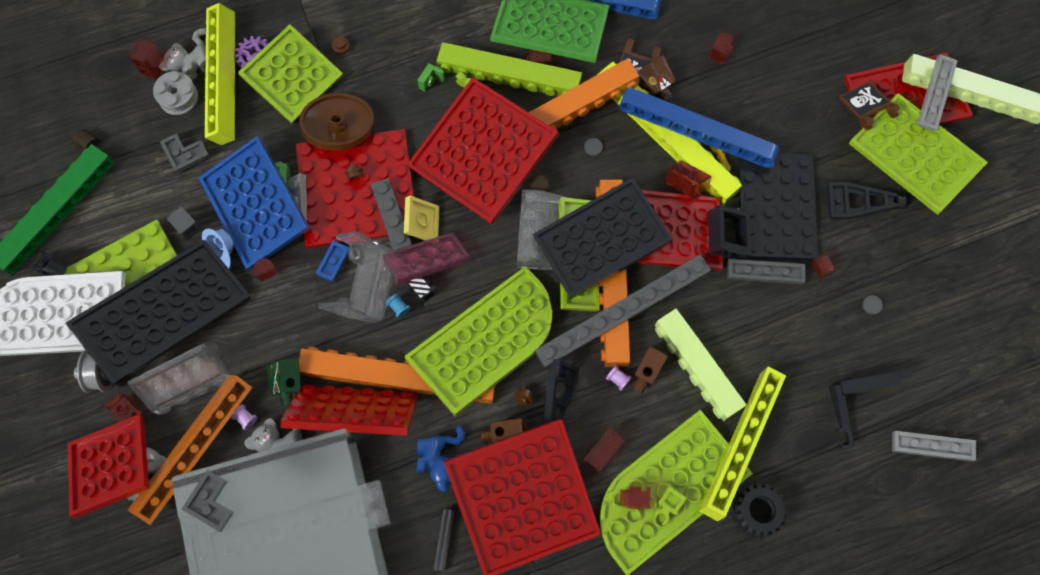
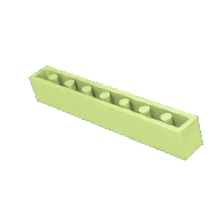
(978, 90)

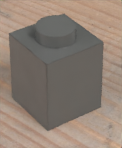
(183, 223)

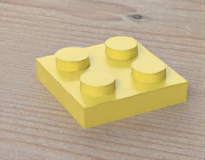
(421, 218)

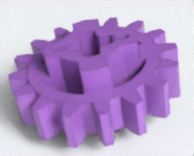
(249, 50)

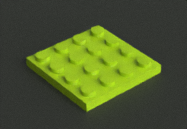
(290, 73)

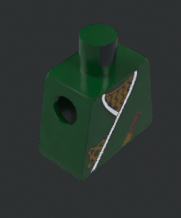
(284, 379)

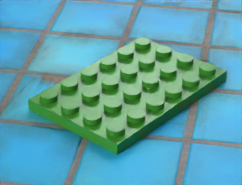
(552, 26)

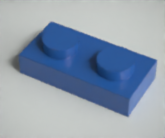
(332, 261)

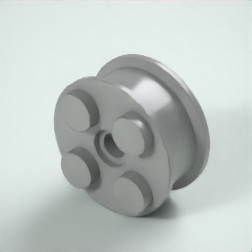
(175, 93)
(90, 376)

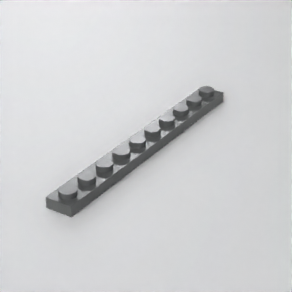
(622, 311)

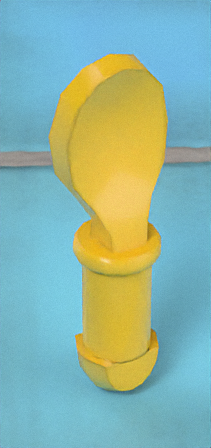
(721, 156)

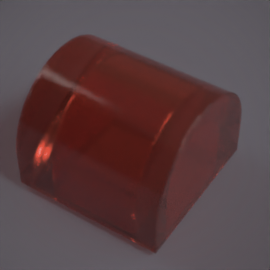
(823, 266)
(264, 269)

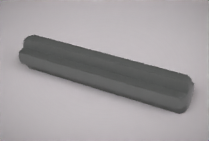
(444, 540)

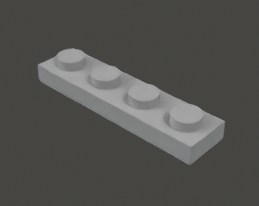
(937, 92)
(934, 446)

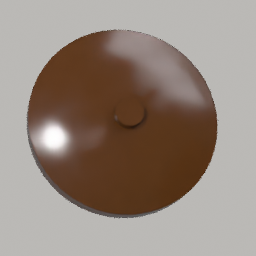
(336, 121)

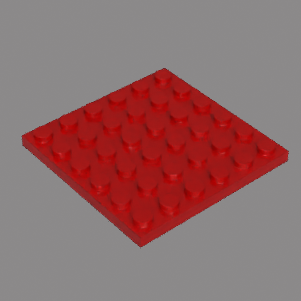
(483, 150)
(347, 204)
(522, 497)

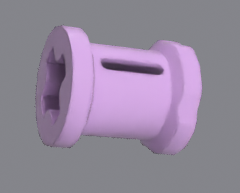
(618, 377)
(244, 417)

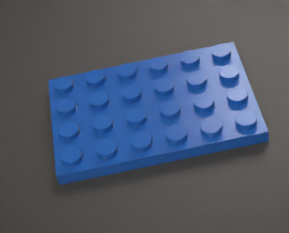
(254, 203)

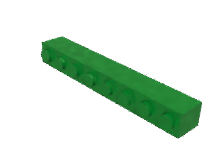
(53, 208)

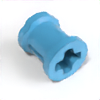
(398, 305)

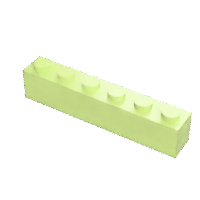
(699, 364)

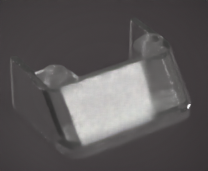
(370, 283)

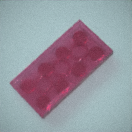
(425, 258)

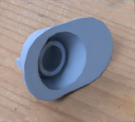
(221, 244)

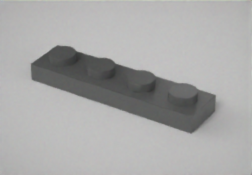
(390, 214)
(765, 271)

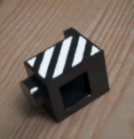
(422, 289)

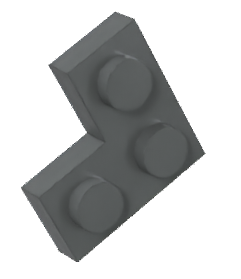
(181, 157)
(203, 502)

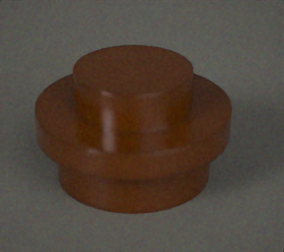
(340, 45)
(354, 172)
(524, 397)

